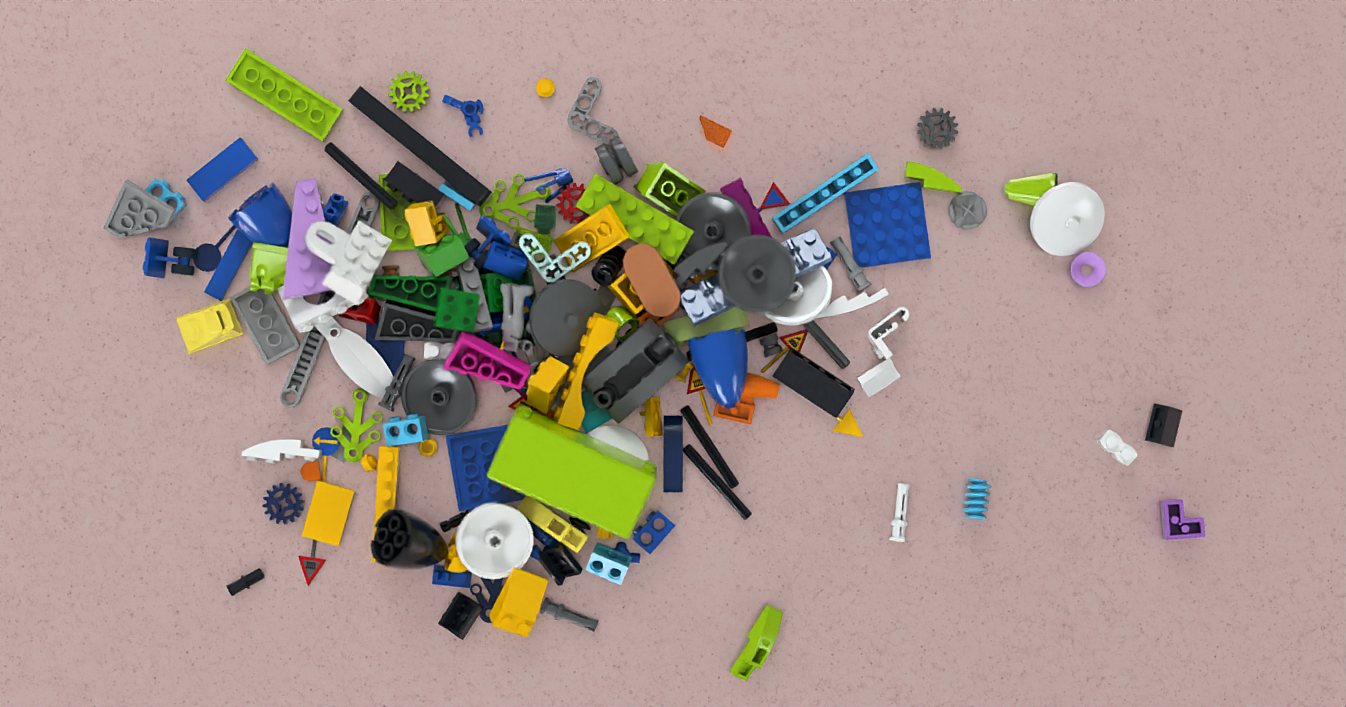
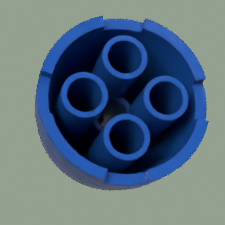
(264, 217)
(721, 364)

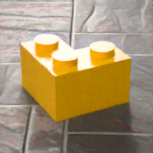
(425, 223)
(546, 383)

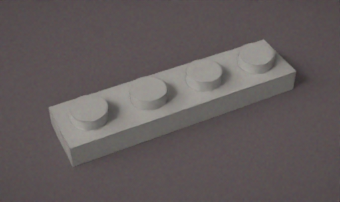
(471, 282)

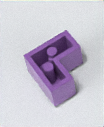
(1175, 525)

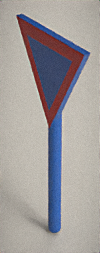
(773, 198)

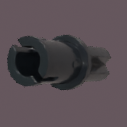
(245, 581)

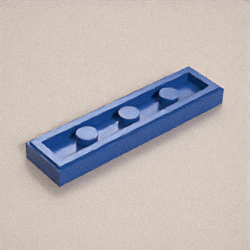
(228, 266)

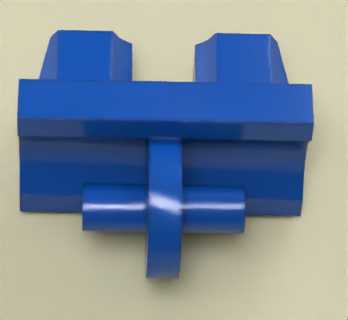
(335, 209)

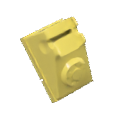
(209, 326)

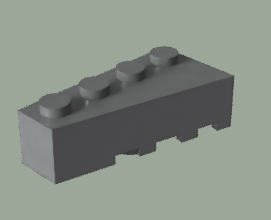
(410, 325)

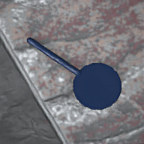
(208, 255)

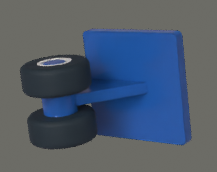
(486, 227)
(156, 259)

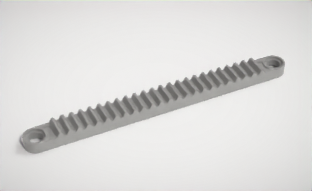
(313, 339)

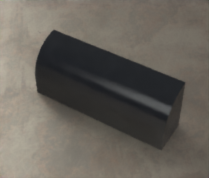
(813, 382)

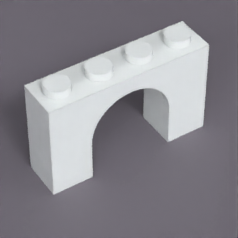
(308, 315)

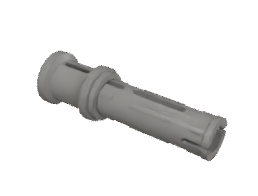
(854, 271)

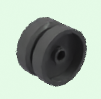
(617, 159)

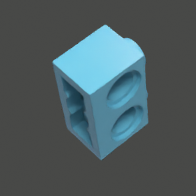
(167, 195)
(406, 433)
(608, 563)

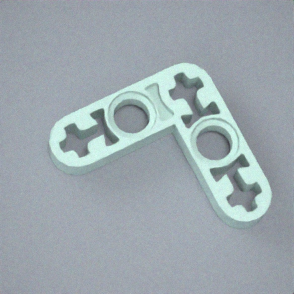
(548, 263)

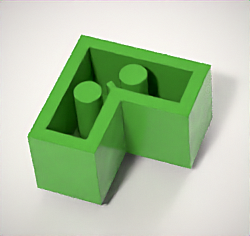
(442, 255)

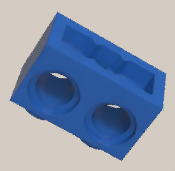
(657, 534)

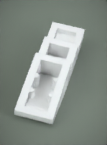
(843, 306)

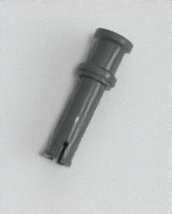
(393, 390)
(560, 612)

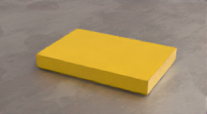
(327, 513)

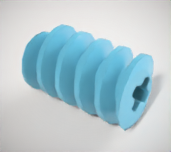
(977, 499)

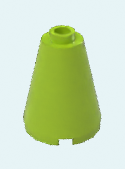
(1030, 189)

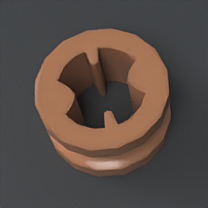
(390, 270)

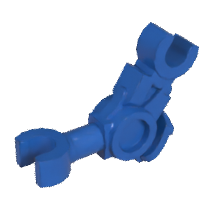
(470, 111)

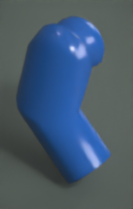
(621, 547)

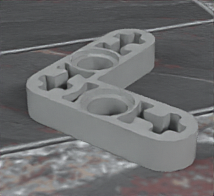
(584, 112)

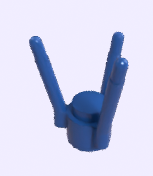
(562, 178)

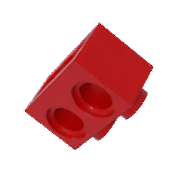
(364, 312)

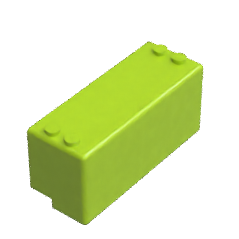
(573, 472)

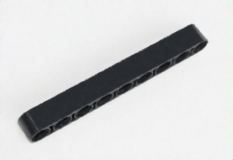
(420, 146)

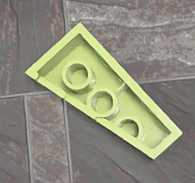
(683, 329)

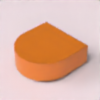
(311, 471)

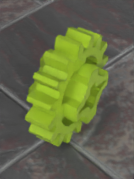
(415, 96)

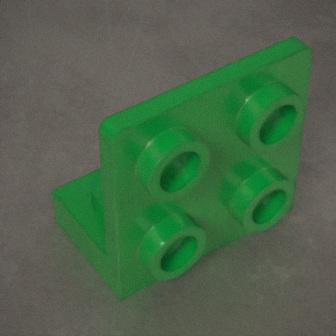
(492, 290)
(456, 310)

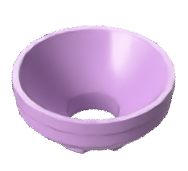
(1098, 269)

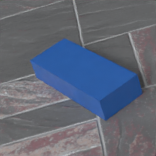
(222, 169)

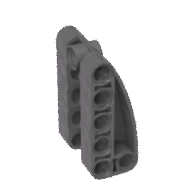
(634, 370)

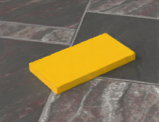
(600, 231)

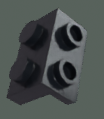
(559, 562)
(460, 615)

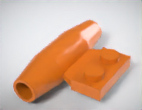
(756, 387)

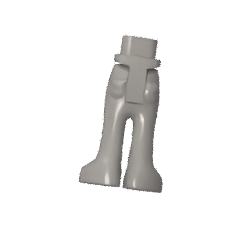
(513, 313)

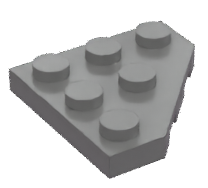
(137, 212)

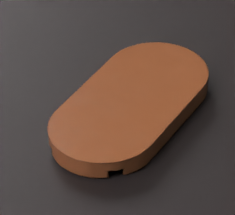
(652, 280)

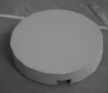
(967, 210)

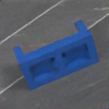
(505, 260)

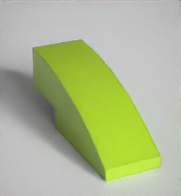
(931, 178)

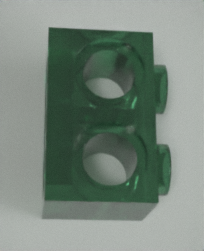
(545, 218)

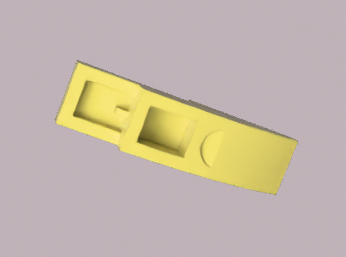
(552, 523)

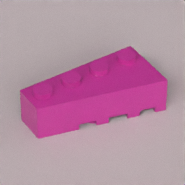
(486, 361)

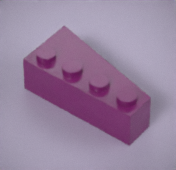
(739, 193)

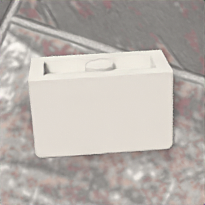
(878, 377)

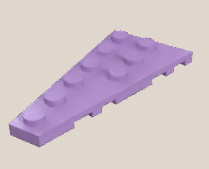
(304, 268)

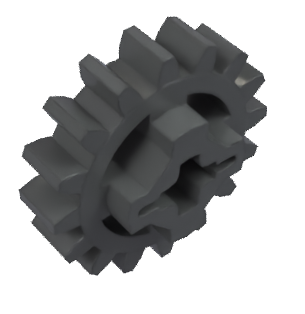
(945, 133)

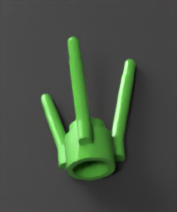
(464, 238)

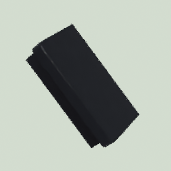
(1163, 425)

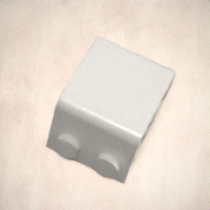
(882, 329)

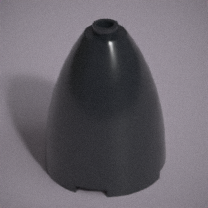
(407, 541)

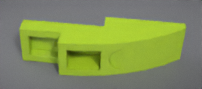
(761, 642)

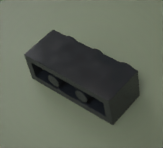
(412, 186)

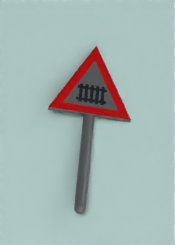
(310, 564)

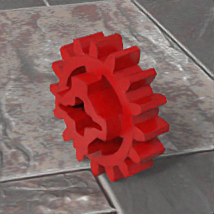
(566, 195)

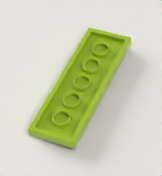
(284, 95)
(640, 219)

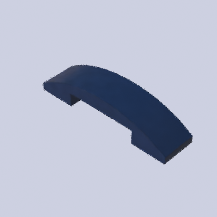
(673, 454)

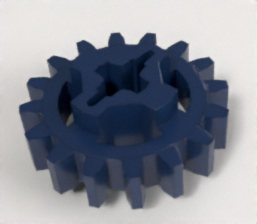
(279, 515)

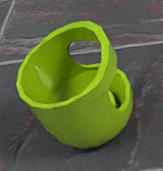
(622, 316)

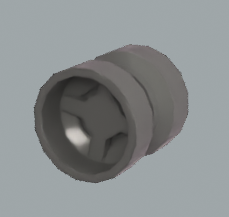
(768, 341)

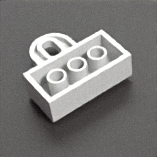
(352, 255)

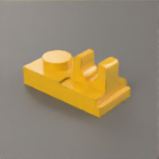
(653, 419)

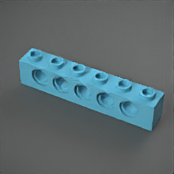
(825, 193)

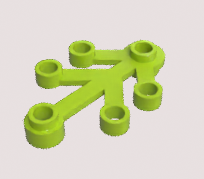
(510, 202)
(356, 428)

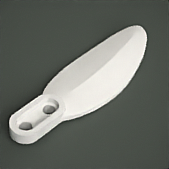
(357, 358)

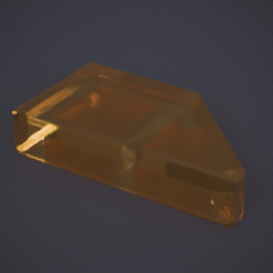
(715, 132)

